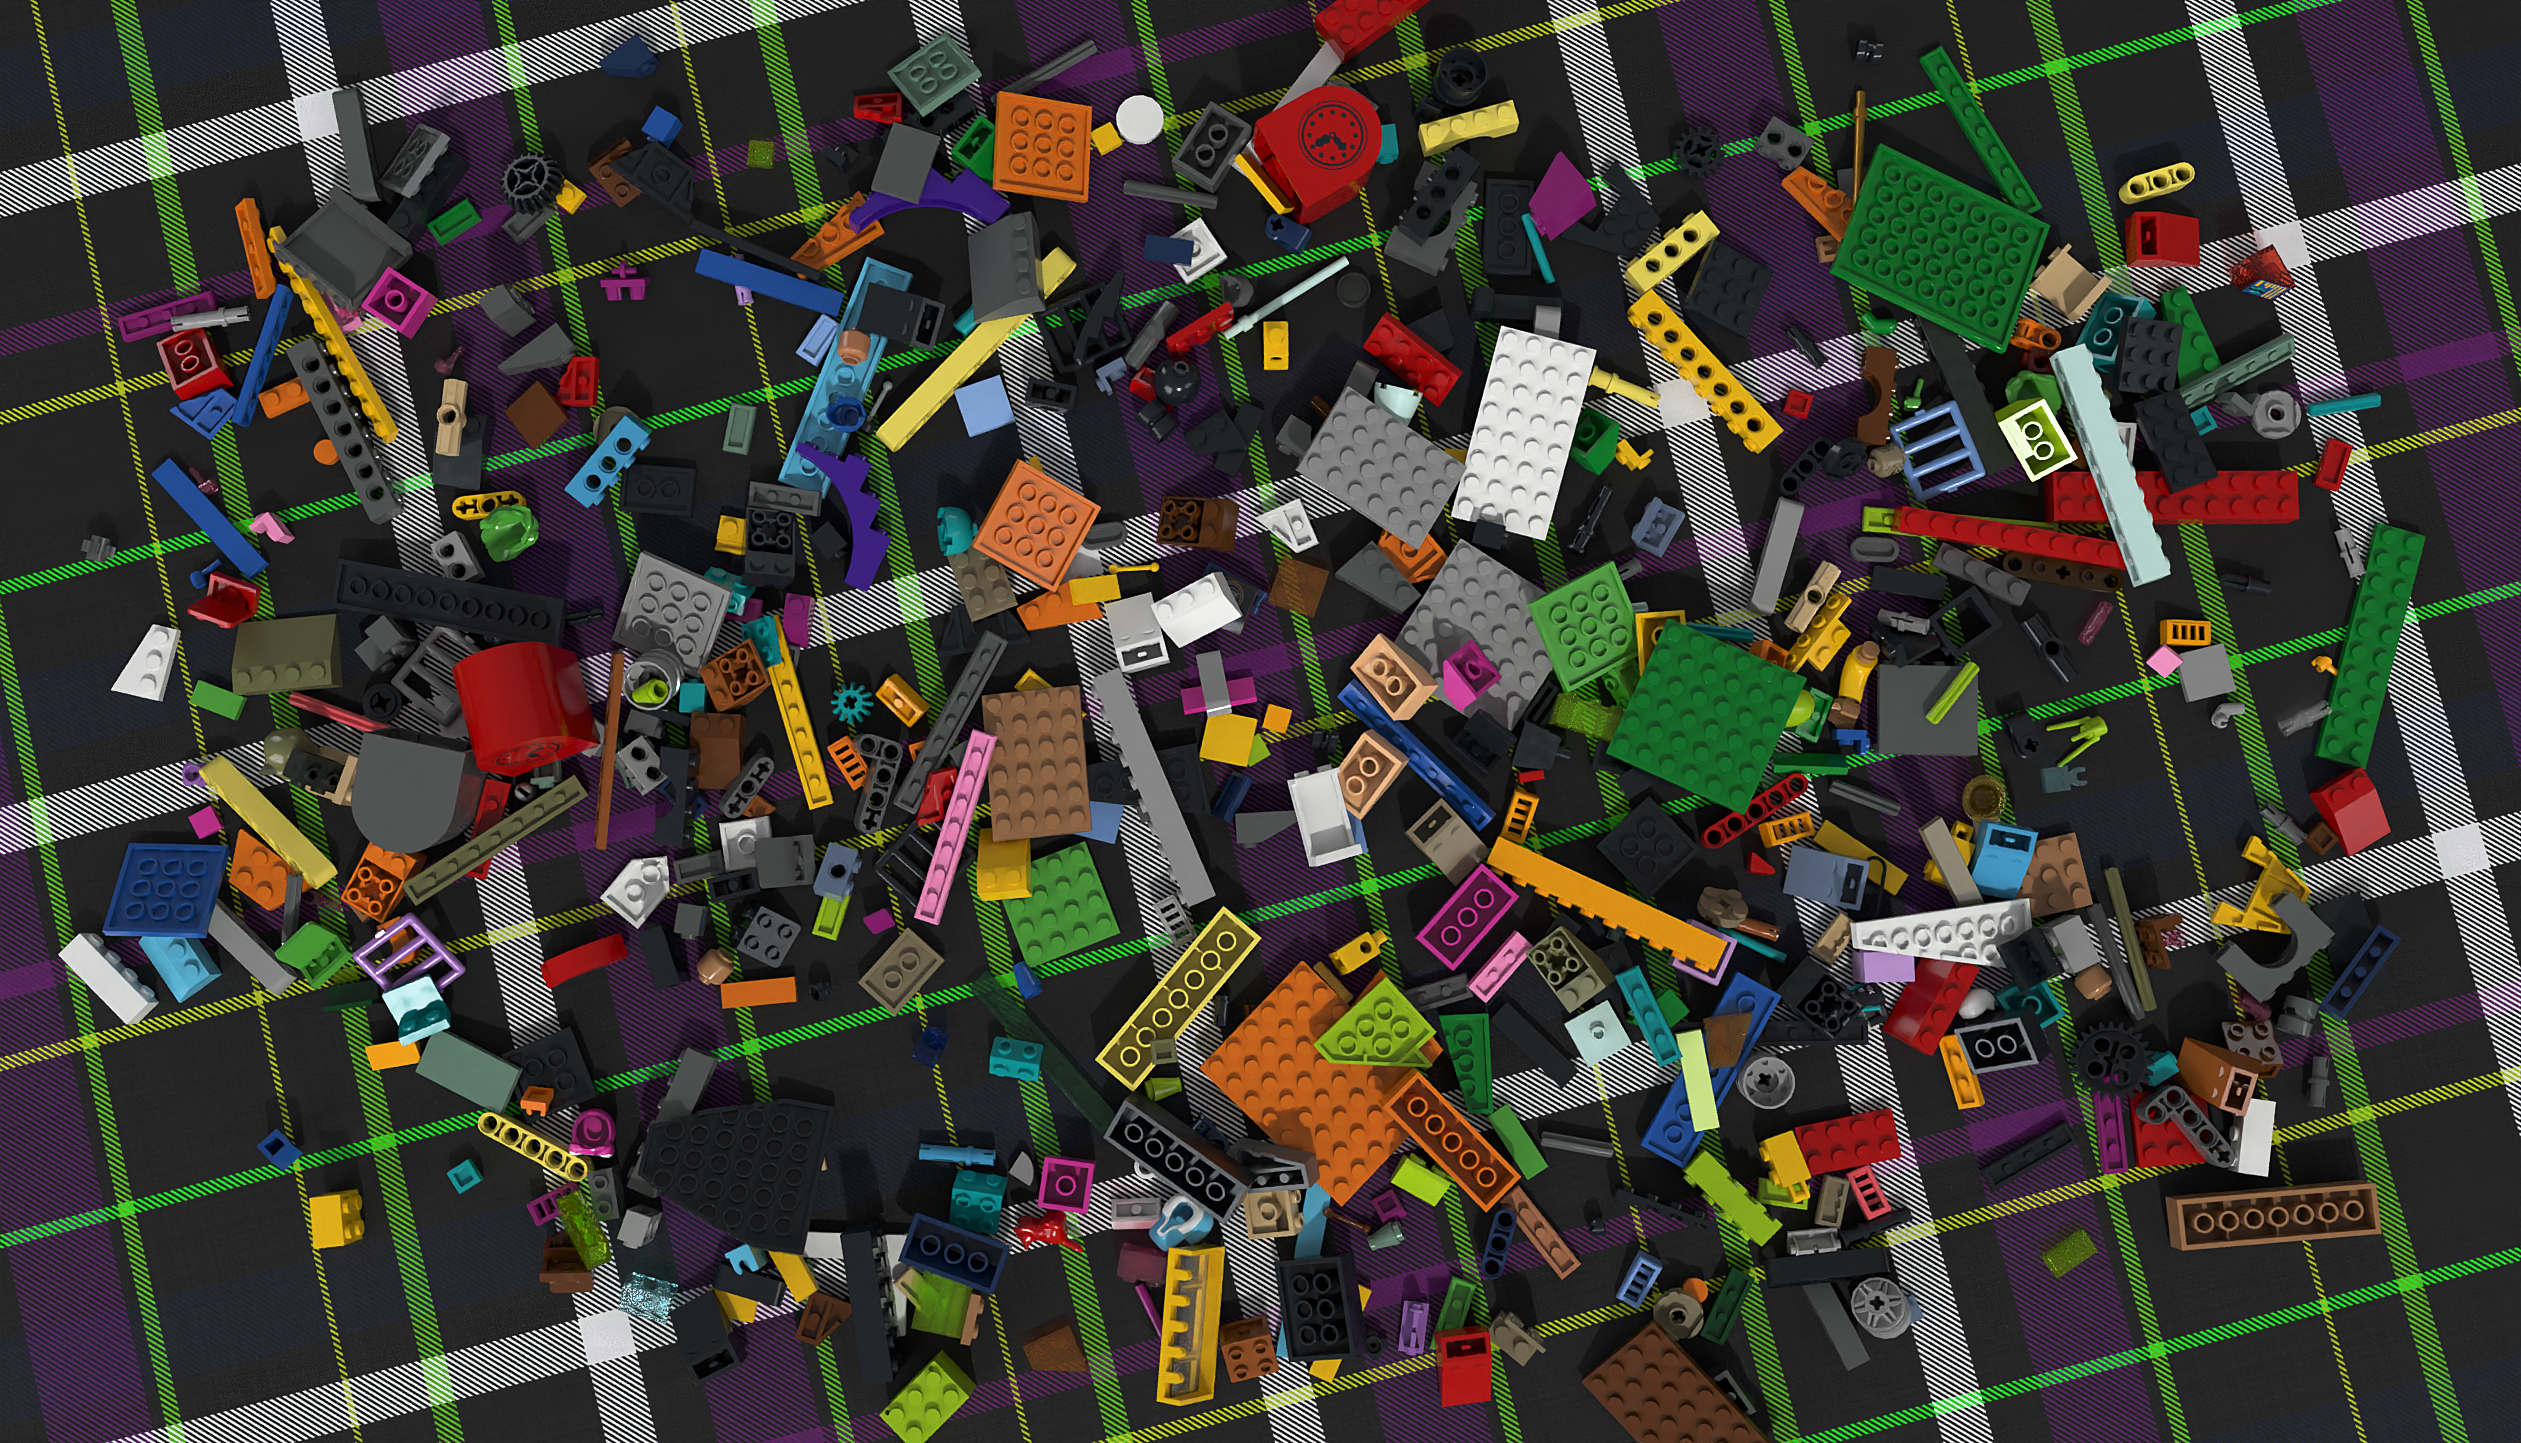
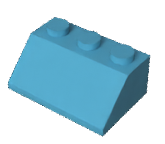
(181, 963)

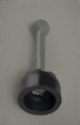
(869, 424)

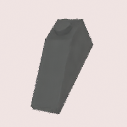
(545, 351)
(1260, 826)

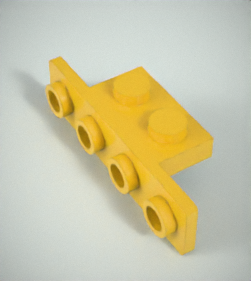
(1822, 636)

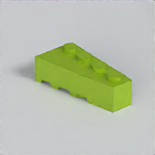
(1730, 1197)

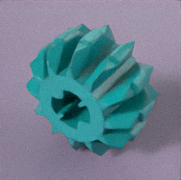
(860, 705)

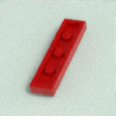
(489, 813)

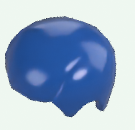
(846, 414)

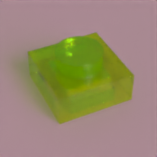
(761, 154)

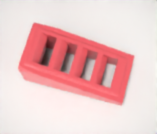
(1885, 1207)

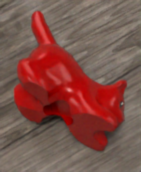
(1049, 1228)

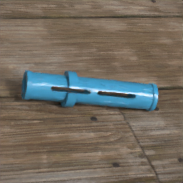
(957, 1154)

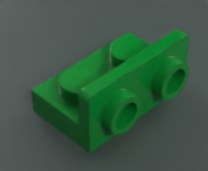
(1812, 728)

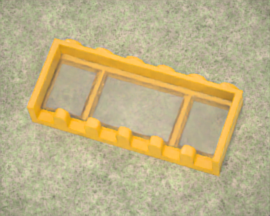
(1190, 1324)

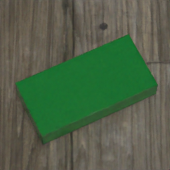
(454, 222)

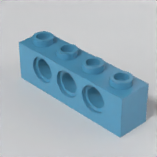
(580, 485)

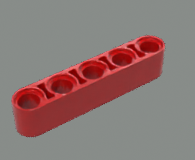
(1765, 808)

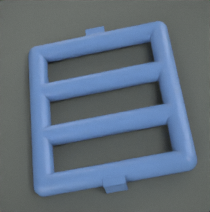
(1959, 428)

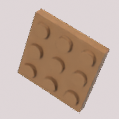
(2055, 877)

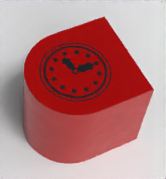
(1319, 149)
(524, 706)

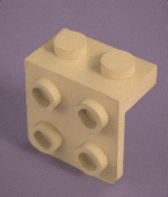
(345, 786)

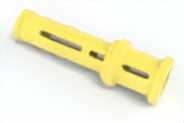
(1612, 383)

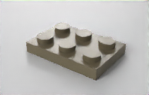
(981, 583)
(901, 971)

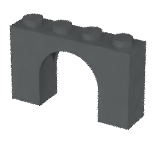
(1432, 254)
(2307, 936)

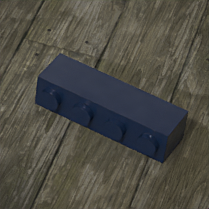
(2359, 973)

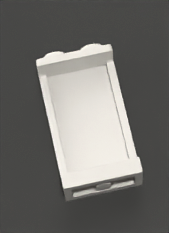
(1322, 816)

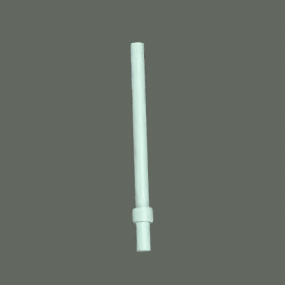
(1246, 322)

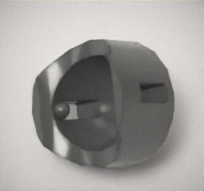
(1236, 289)

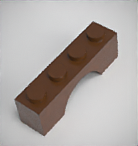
(1878, 368)

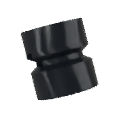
(1155, 418)

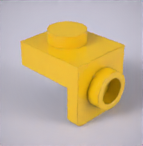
(1626, 455)

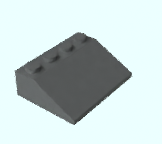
(1006, 269)

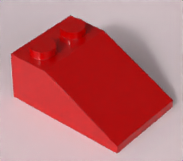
(193, 363)
(2352, 810)

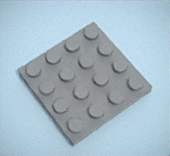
(672, 612)

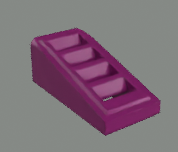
(535, 1209)

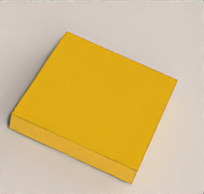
(1228, 739)

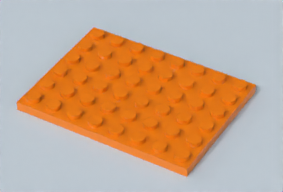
(1300, 1096)

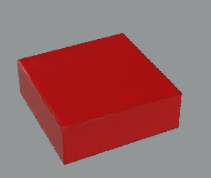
(1797, 403)
(1530, 776)

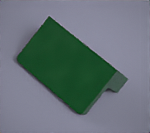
(353, 995)

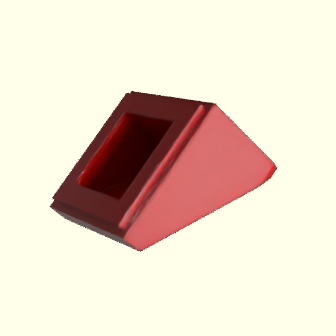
(1758, 865)

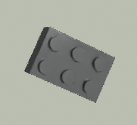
(1211, 147)

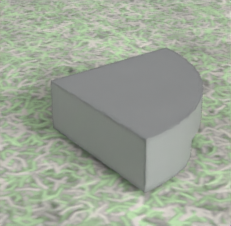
(1023, 1169)

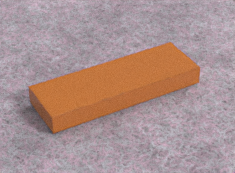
(759, 992)

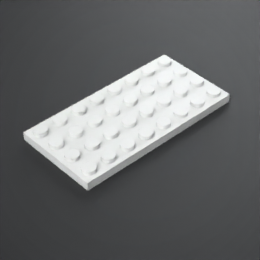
(1523, 432)

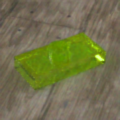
(2069, 1253)

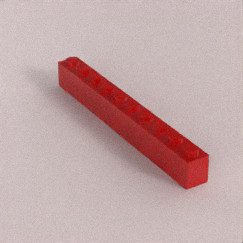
(2007, 537)

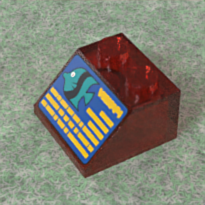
(2262, 274)

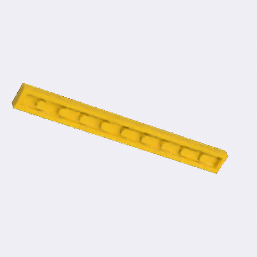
(338, 346)

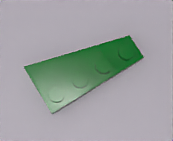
(2196, 353)
(1470, 1053)

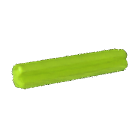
(1952, 692)

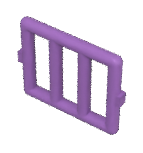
(425, 935)

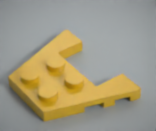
(2270, 883)

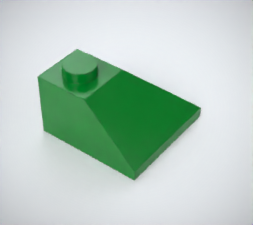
(1594, 440)

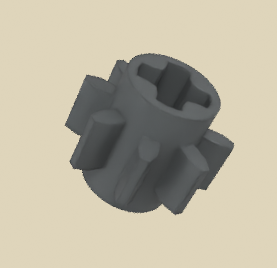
(98, 549)

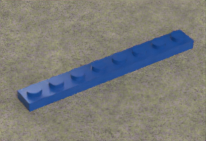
(1421, 758)

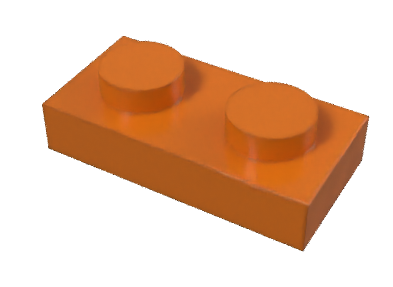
(283, 398)

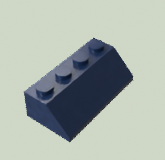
(955, 1252)

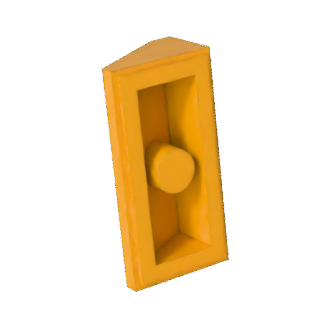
(902, 700)
(393, 1054)

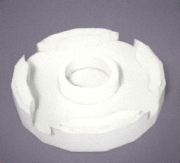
(1140, 119)

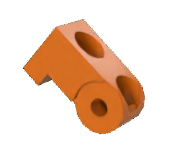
(402, 939)

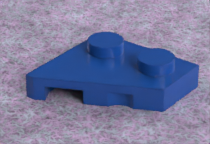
(207, 411)

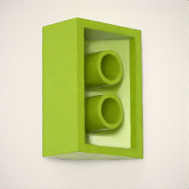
(2035, 436)

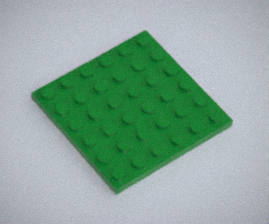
(1706, 716)

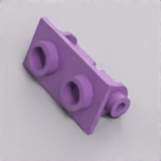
(1413, 1327)

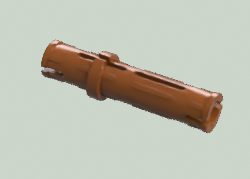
(1757, 928)

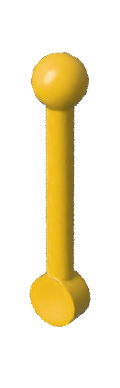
(1113, 569)

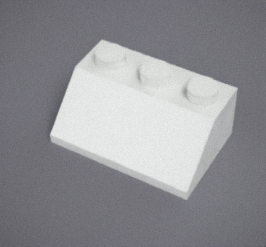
(1197, 609)

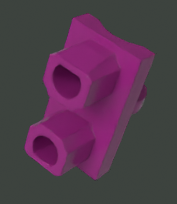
(636, 284)

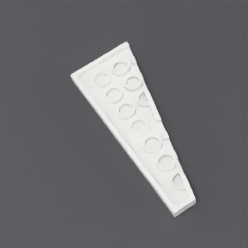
(1950, 934)

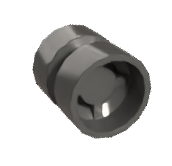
(2297, 1016)

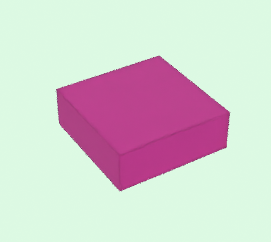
(206, 822)

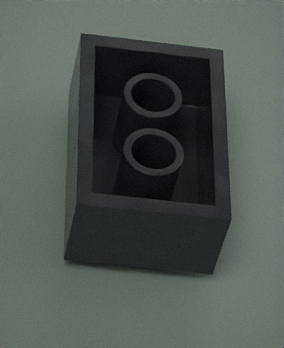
(2002, 1040)

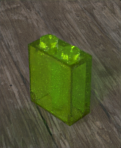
(941, 1306)

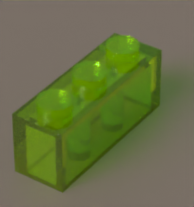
(1585, 716)
(584, 1230)

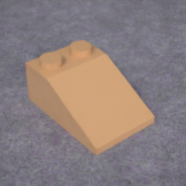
(1394, 678)
(1369, 772)

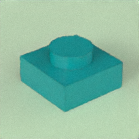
(2203, 420)
(465, 1176)

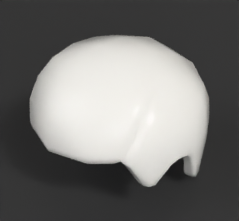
(1976, 1003)

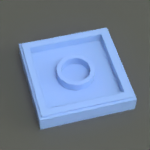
(984, 406)

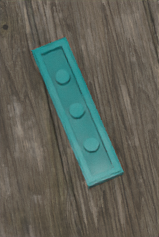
(1648, 1016)

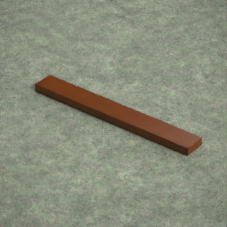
(609, 749)

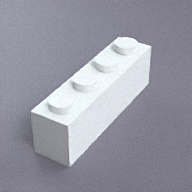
(109, 978)

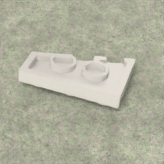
(150, 665)

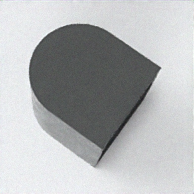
(415, 789)

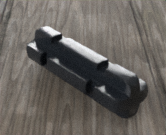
(584, 616)

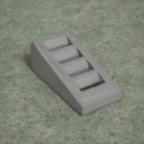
(1178, 908)

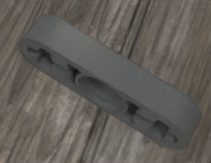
(747, 796)

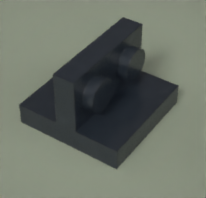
(2030, 959)

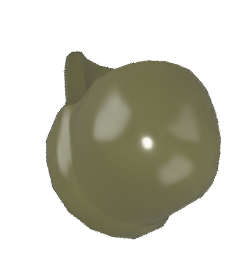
(279, 746)

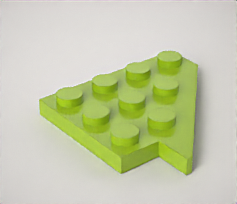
(1378, 1031)

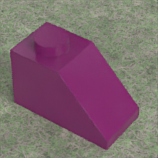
(798, 619)

